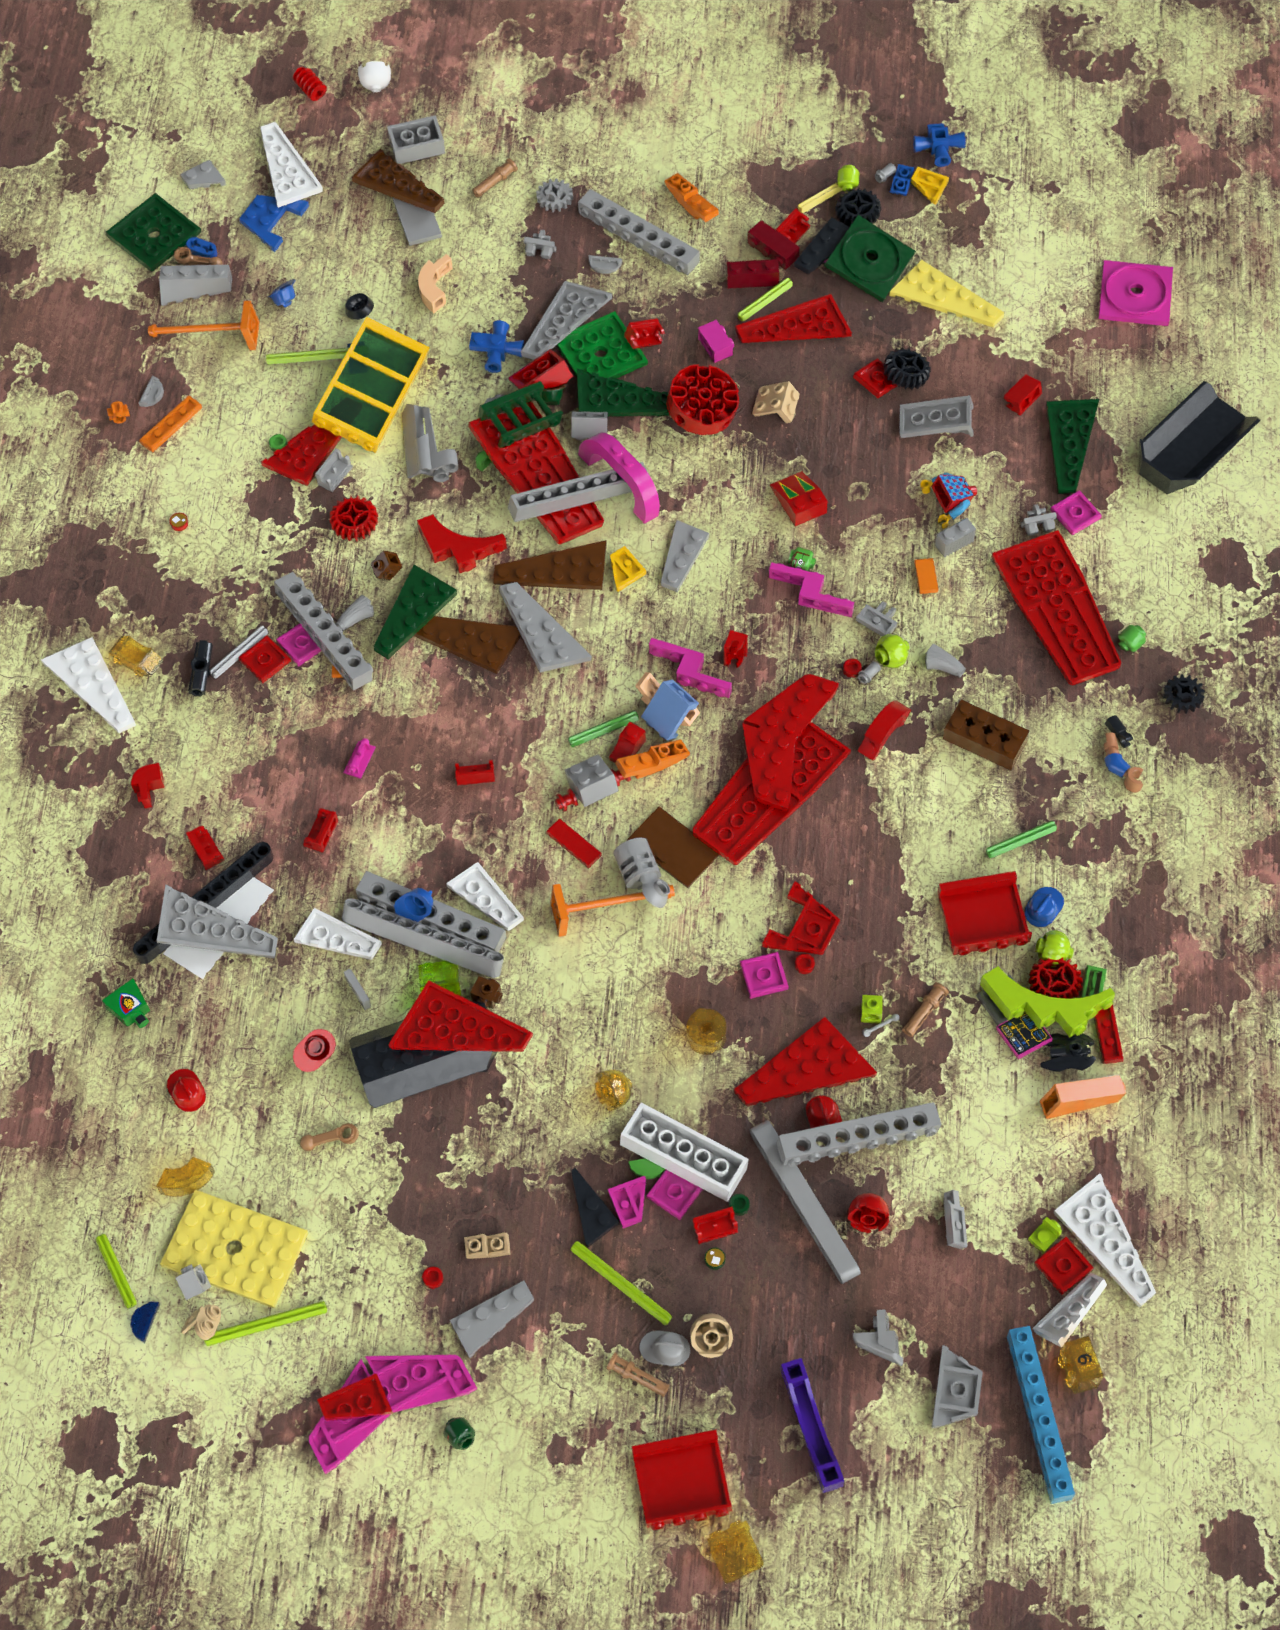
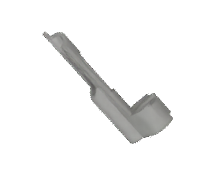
(422, 449)

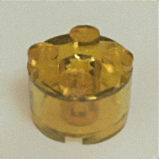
(709, 1021)

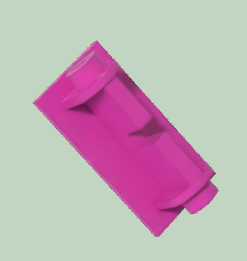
(359, 758)

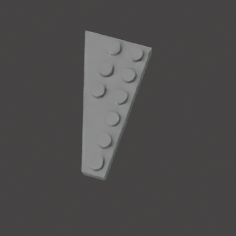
(566, 312)
(544, 637)
(201, 926)

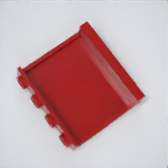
(983, 913)
(681, 1479)

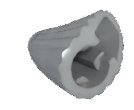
(356, 612)
(939, 659)

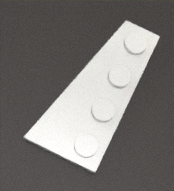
(485, 895)
(334, 935)
(1069, 1312)

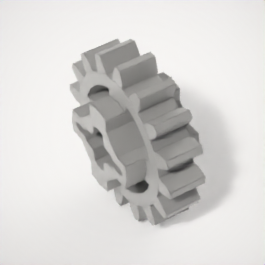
(554, 195)

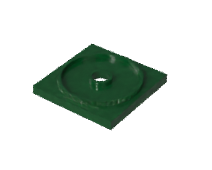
(153, 216)
(871, 276)

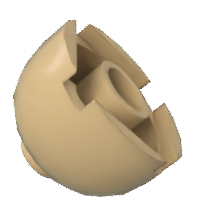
(711, 1335)

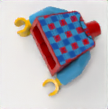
(952, 493)

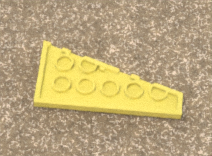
(944, 294)

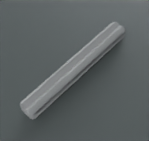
(234, 655)

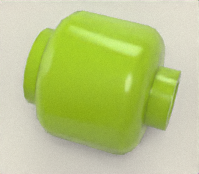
(848, 177)

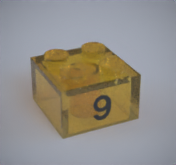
(1080, 1365)

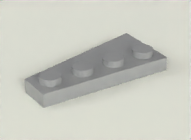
(682, 554)
(486, 1319)

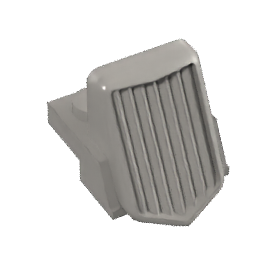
(882, 1342)

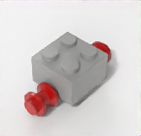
(589, 783)

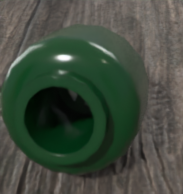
(459, 1433)

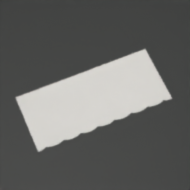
(240, 906)

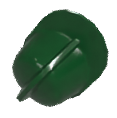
(553, 395)

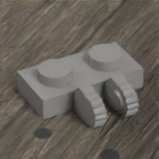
(877, 621)

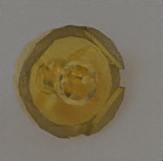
(613, 1088)

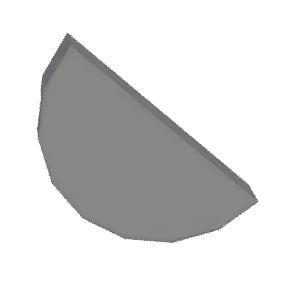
(604, 265)
(152, 393)

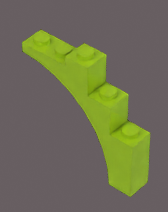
(1043, 1010)

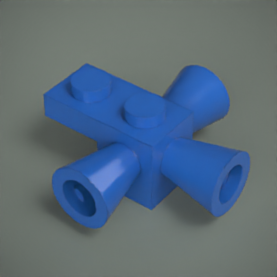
(939, 143)
(495, 345)

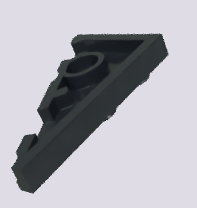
(594, 1214)

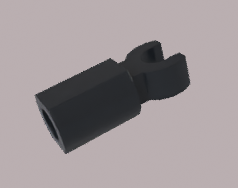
(1117, 727)

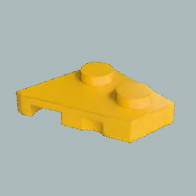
(929, 183)
(625, 568)

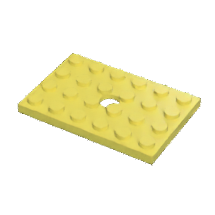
(266, 1252)

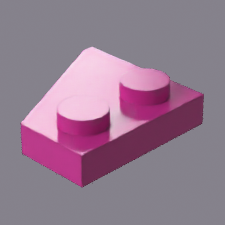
(629, 1201)

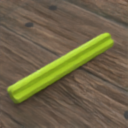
(765, 299)
(116, 1271)

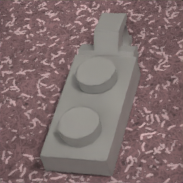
(954, 1220)

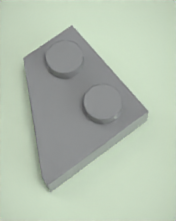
(202, 176)

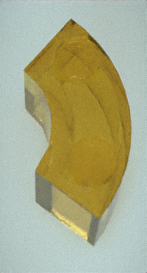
(136, 657)
(185, 1179)

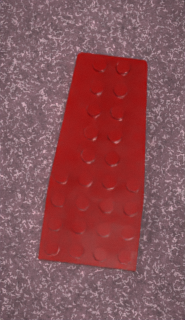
(536, 464)
(1058, 606)
(740, 823)

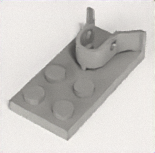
(937, 416)

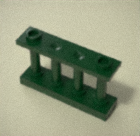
(519, 399)

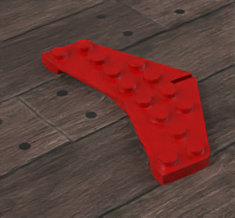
(772, 736)

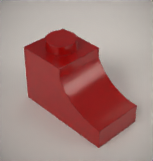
(629, 742)

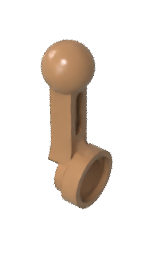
(194, 260)
(309, 1142)

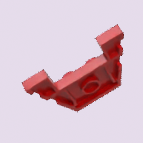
(812, 929)

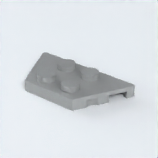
(956, 1390)

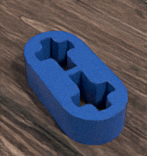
(201, 248)

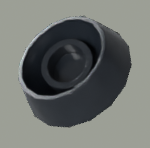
(359, 306)

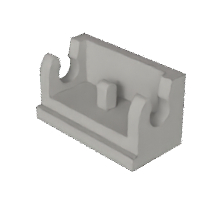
(333, 470)

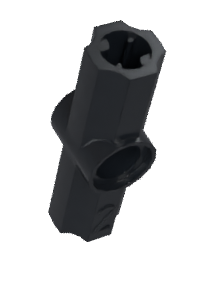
(199, 677)

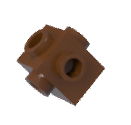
(386, 565)
(487, 992)

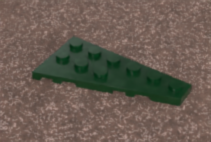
(618, 397)
(1070, 431)
(415, 606)

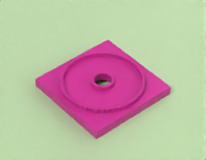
(1123, 305)

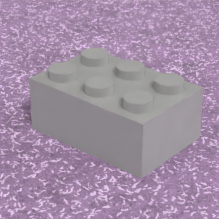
(416, 139)

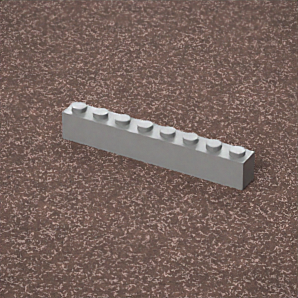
(567, 494)

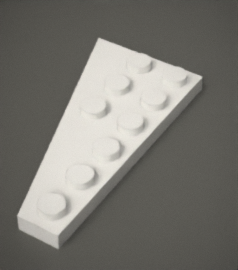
(288, 171)
(91, 680)
(1101, 1231)

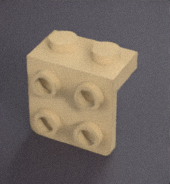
(777, 398)

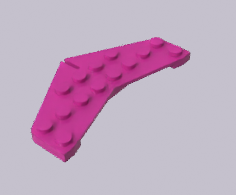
(407, 1382)

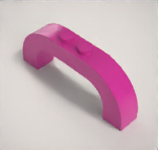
(629, 469)

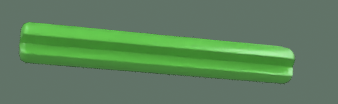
(603, 728)
(1021, 839)

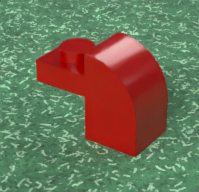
(147, 779)

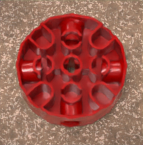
(702, 399)

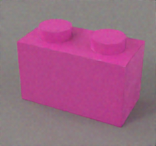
(715, 341)

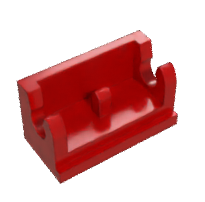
(794, 226)
(644, 333)
(1023, 394)
(735, 648)
(475, 773)
(321, 830)
(204, 847)
(715, 1225)

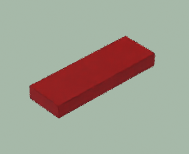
(574, 843)
(1108, 1036)

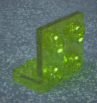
(441, 973)

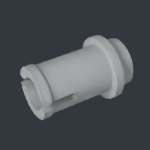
(882, 175)
(866, 675)

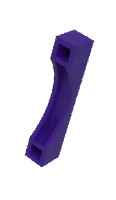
(811, 1426)

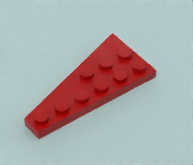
(807, 320)
(303, 454)

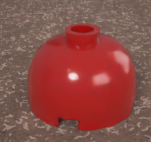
(868, 1212)

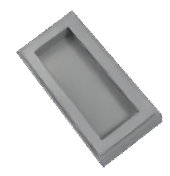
(357, 989)

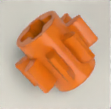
(118, 412)

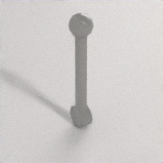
(866, 1032)

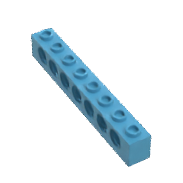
(1040, 1415)

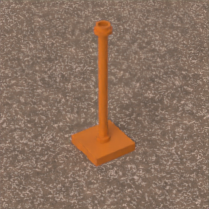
(249, 327)
(561, 909)

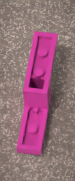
(811, 589)
(690, 668)

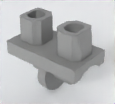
(541, 242)
(1046, 520)

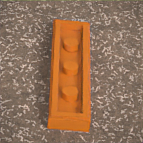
(170, 423)

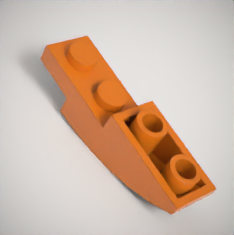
(689, 198)
(656, 759)

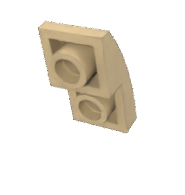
(487, 1246)

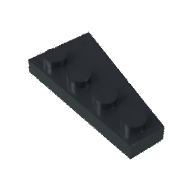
(821, 246)

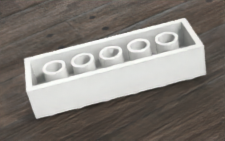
(684, 1152)

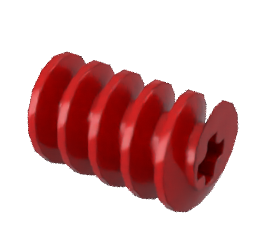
(309, 83)

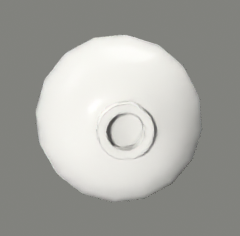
(374, 76)

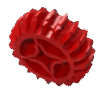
(342, 518)
(1043, 970)

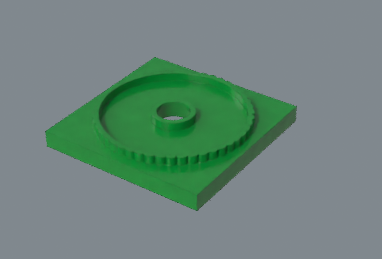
(605, 335)

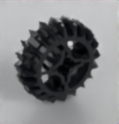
(849, 202)
(906, 368)

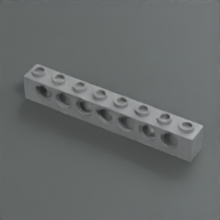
(639, 232)
(323, 630)
(373, 883)
(925, 1114)

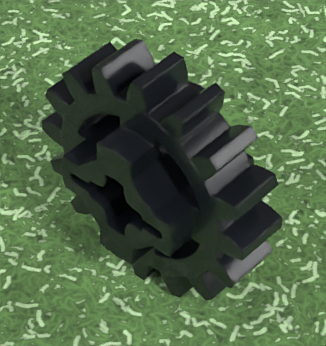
(1184, 694)

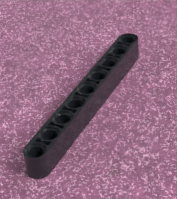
(214, 898)

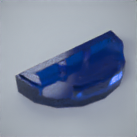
(143, 1319)

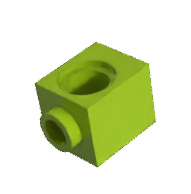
(871, 1009)

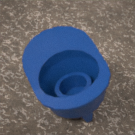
(284, 294)
(414, 904)
(1044, 906)

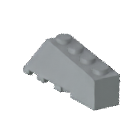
(193, 281)

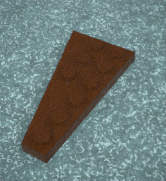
(394, 180)
(568, 568)
(474, 641)

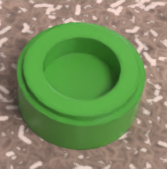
(277, 442)

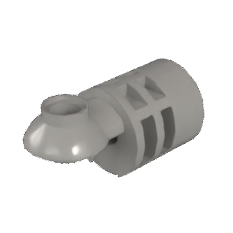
(641, 870)

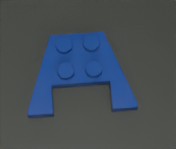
(264, 214)

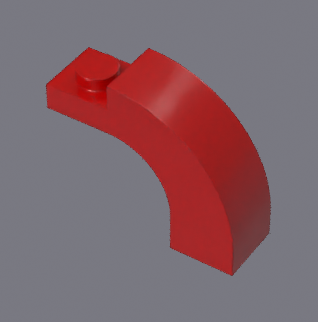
(889, 719)

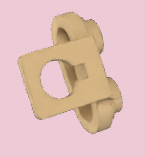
(205, 1321)

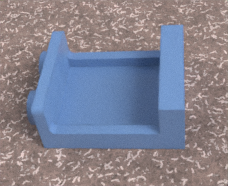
(668, 709)

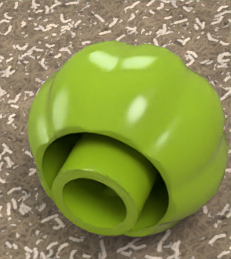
(891, 651)
(1054, 946)

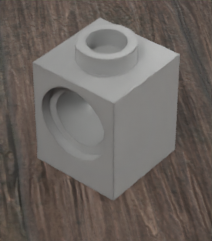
(192, 1281)

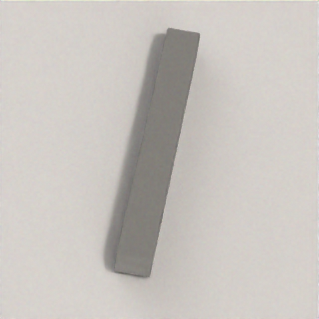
(422, 938)
(806, 1205)

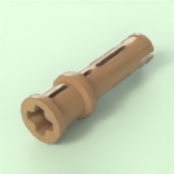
(500, 174)
(930, 1003)
(629, 1367)

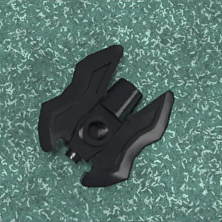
(1069, 1053)

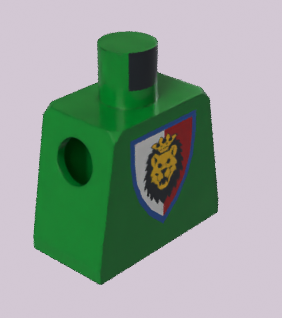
(128, 1005)

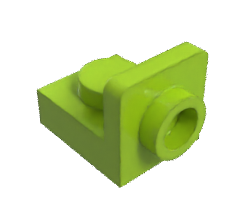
(1045, 1235)

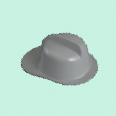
(665, 1348)

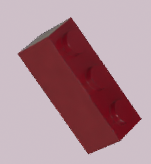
(773, 244)
(752, 273)

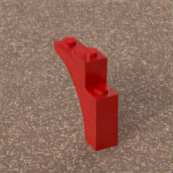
(463, 549)

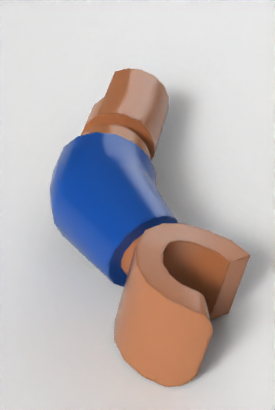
(1118, 766)

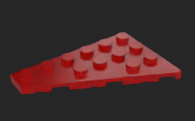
(455, 1024)
(809, 1063)

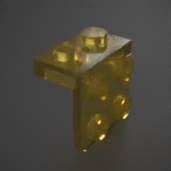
(734, 1551)

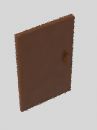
(675, 844)

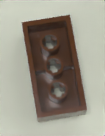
(986, 734)

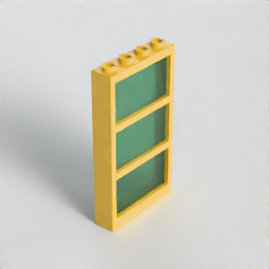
(370, 385)

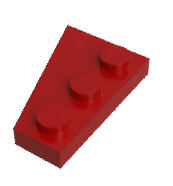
(356, 1400)

